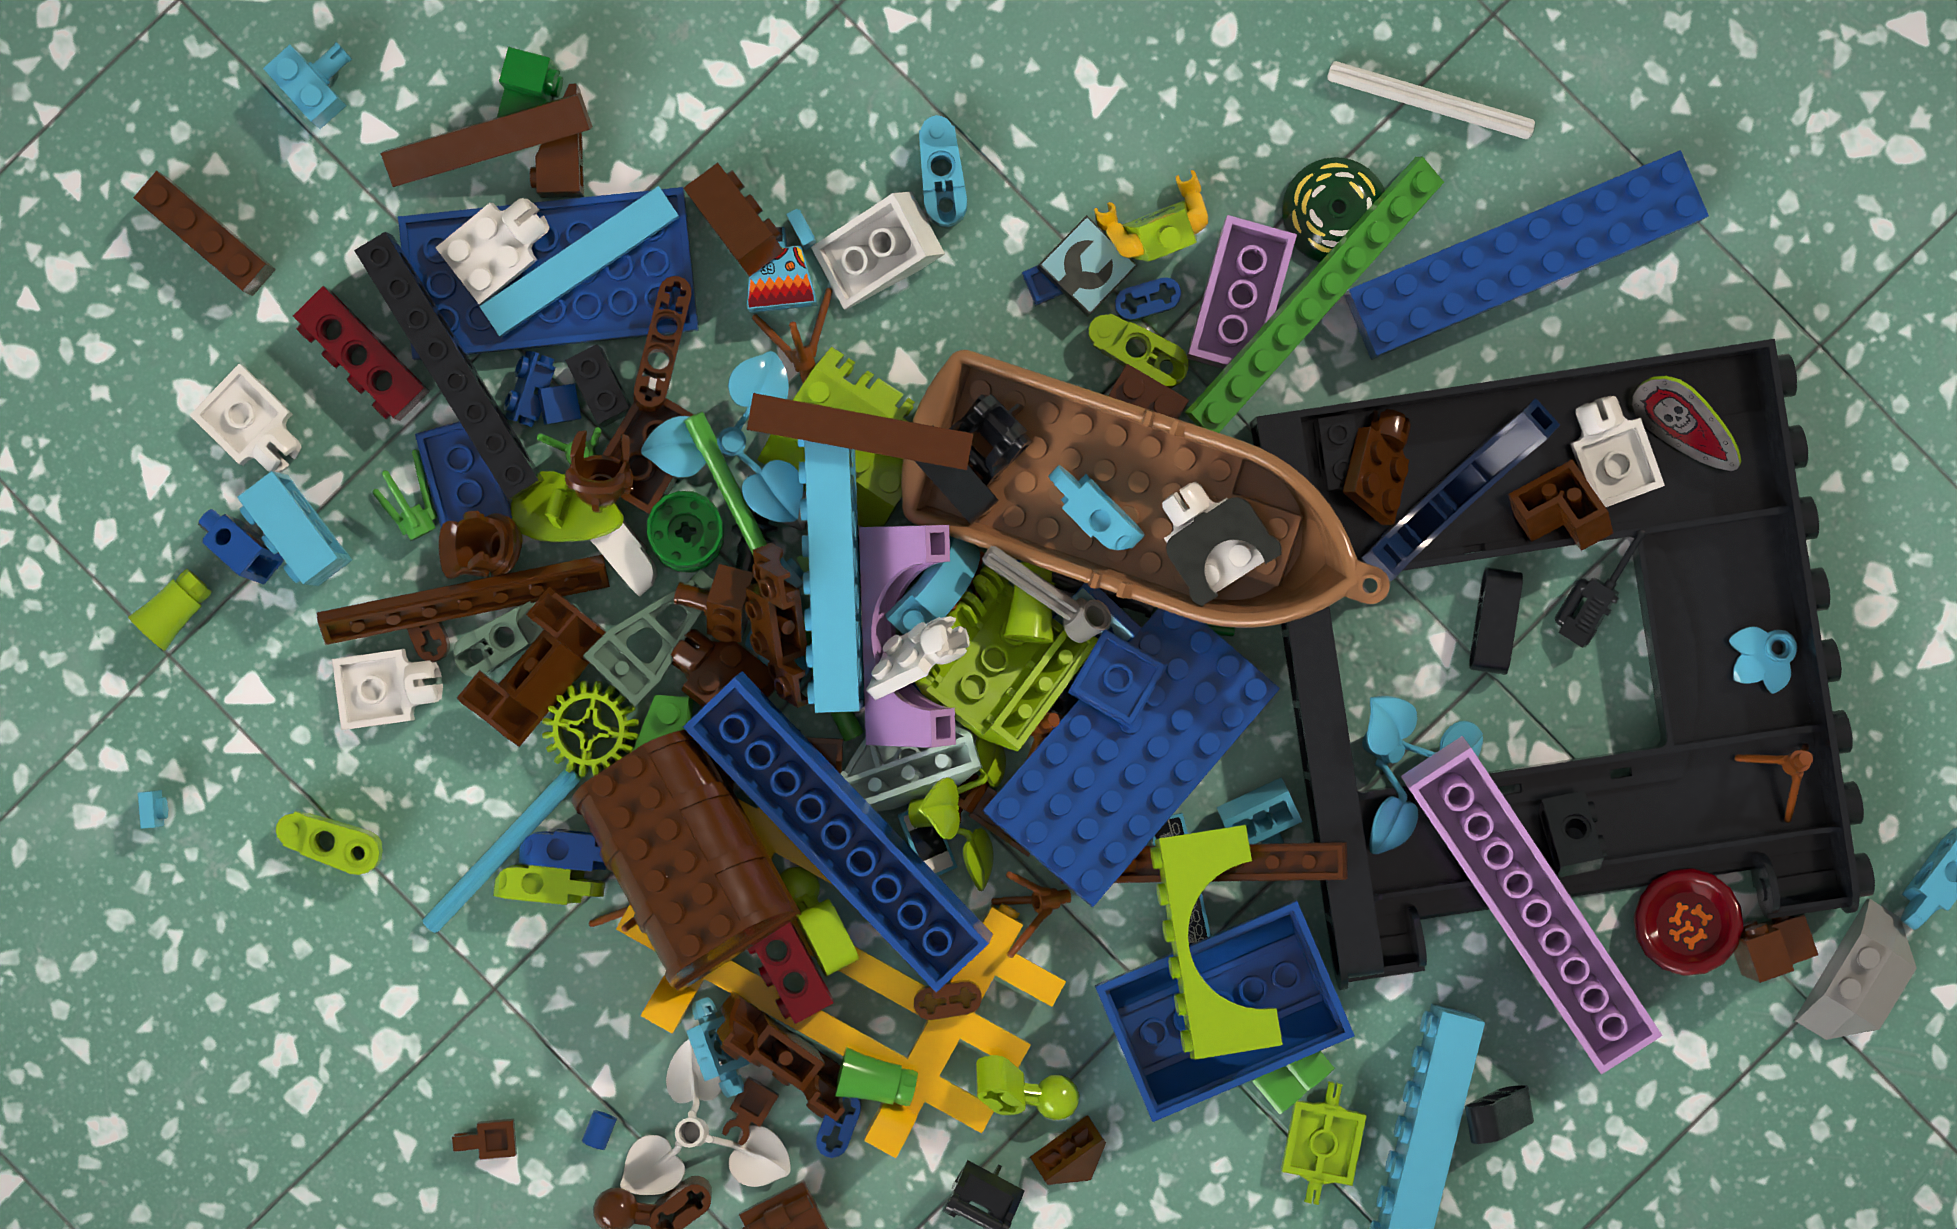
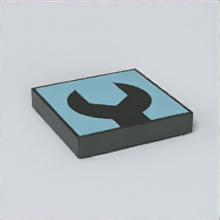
(1086, 266)

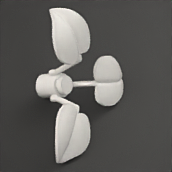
(653, 1164)

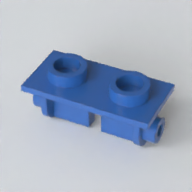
(530, 375)

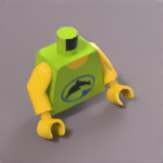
(1161, 230)

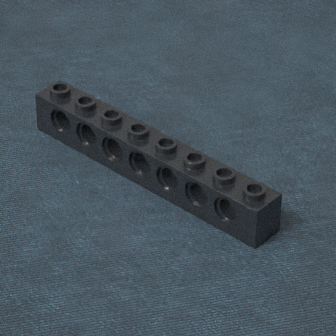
(449, 365)

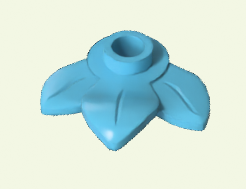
(1759, 661)

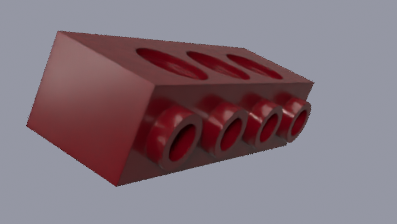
(327, 308)
(813, 995)

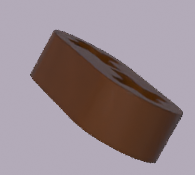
(420, 639)
(949, 1008)

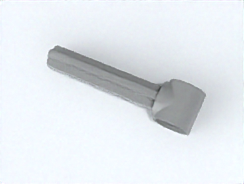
(1081, 617)

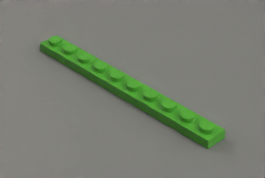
(1315, 296)

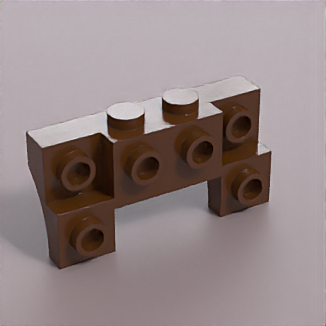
(777, 622)
(540, 674)
(793, 1060)

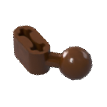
(620, 1210)

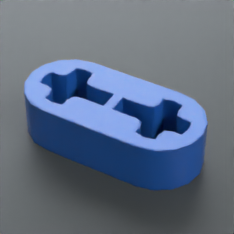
(1144, 291)
(846, 1131)

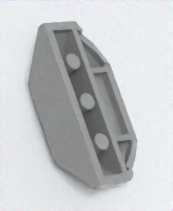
(1861, 977)

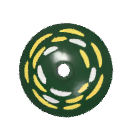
(1310, 199)

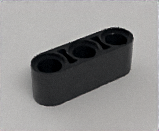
(962, 488)
(1496, 620)
(1499, 1114)

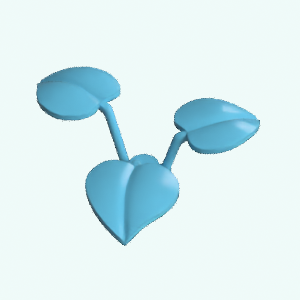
(773, 489)
(1388, 724)

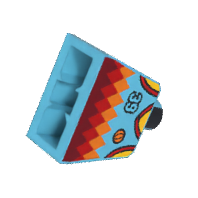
(782, 282)

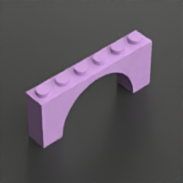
(887, 567)

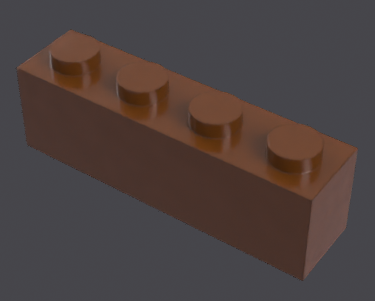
(204, 233)

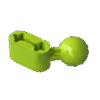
(819, 922)
(1006, 1093)

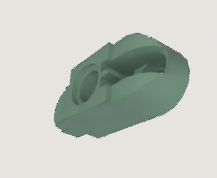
(487, 641)

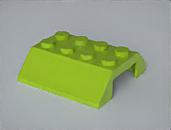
(876, 474)
(1002, 683)

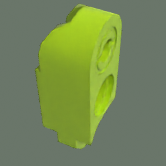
(1112, 334)
(303, 832)
(545, 884)

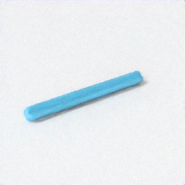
(501, 850)

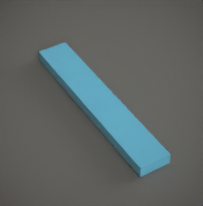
(579, 261)

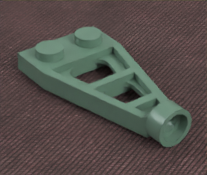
(621, 666)

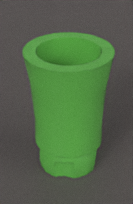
(874, 1079)

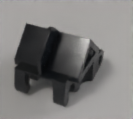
(999, 429)
(987, 1191)

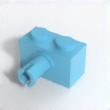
(308, 82)
(1263, 811)

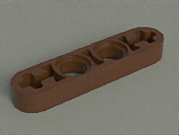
(659, 343)

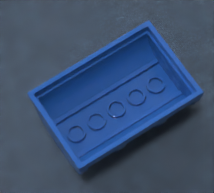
(1252, 964)

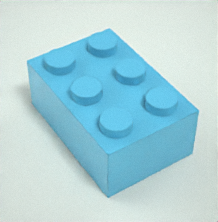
(293, 529)

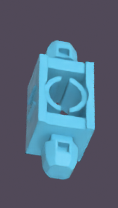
(706, 1056)

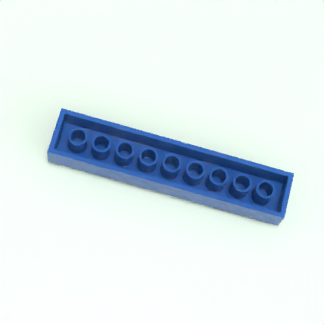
(1526, 254)
(839, 831)

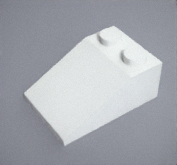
(877, 249)

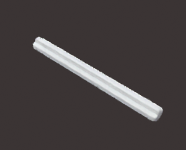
(1431, 100)

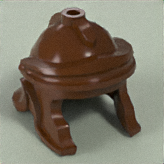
(599, 478)
(479, 545)

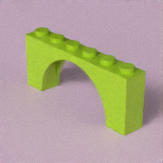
(1211, 1022)

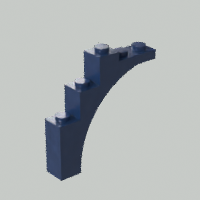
(1461, 488)

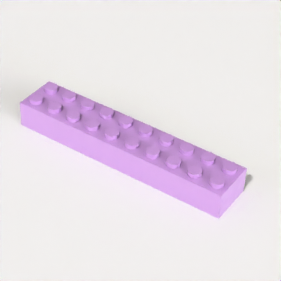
(1531, 904)

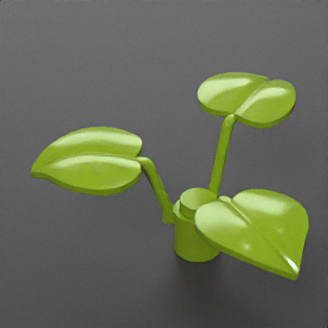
(941, 812)

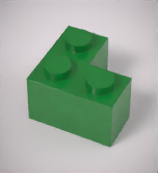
(527, 81)

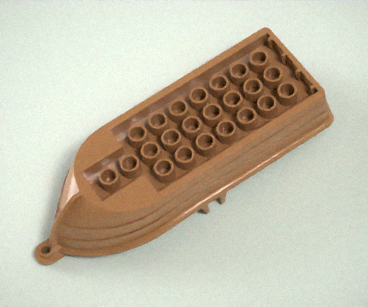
(1138, 463)

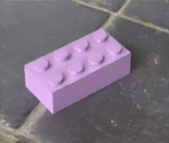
(1240, 289)

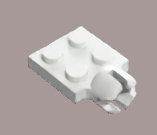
(494, 247)
(248, 421)
(1614, 452)
(1226, 560)
(914, 653)
(382, 688)

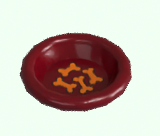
(1688, 922)

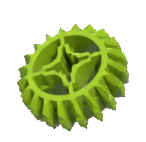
(594, 712)

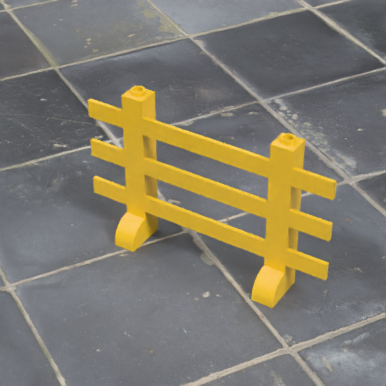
(937, 1038)

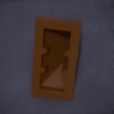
(1071, 1154)

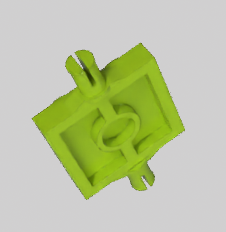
(1323, 1142)

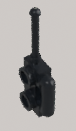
(1599, 600)

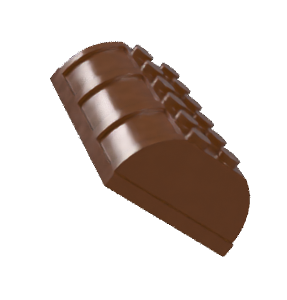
(684, 856)

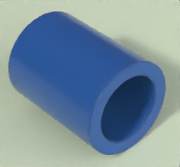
(599, 1130)

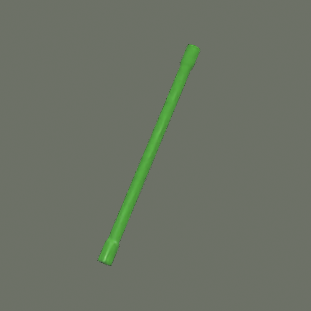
(707, 444)

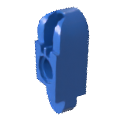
(562, 850)

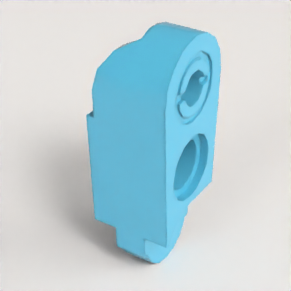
(940, 143)
(1096, 511)
(1934, 884)

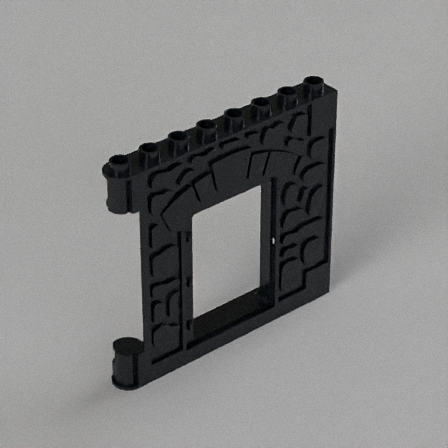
(1713, 561)

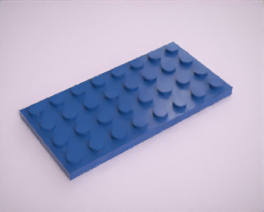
(605, 307)
(1106, 789)

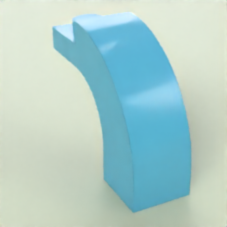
(937, 588)

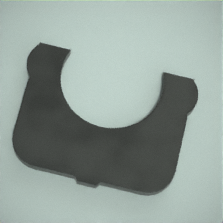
(1228, 521)

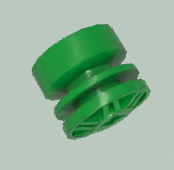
(666, 522)

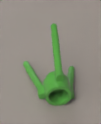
(589, 449)
(414, 520)

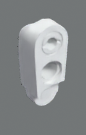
(628, 558)

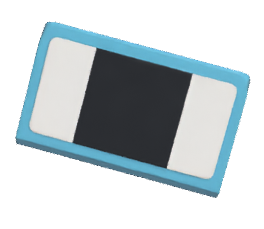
(928, 846)

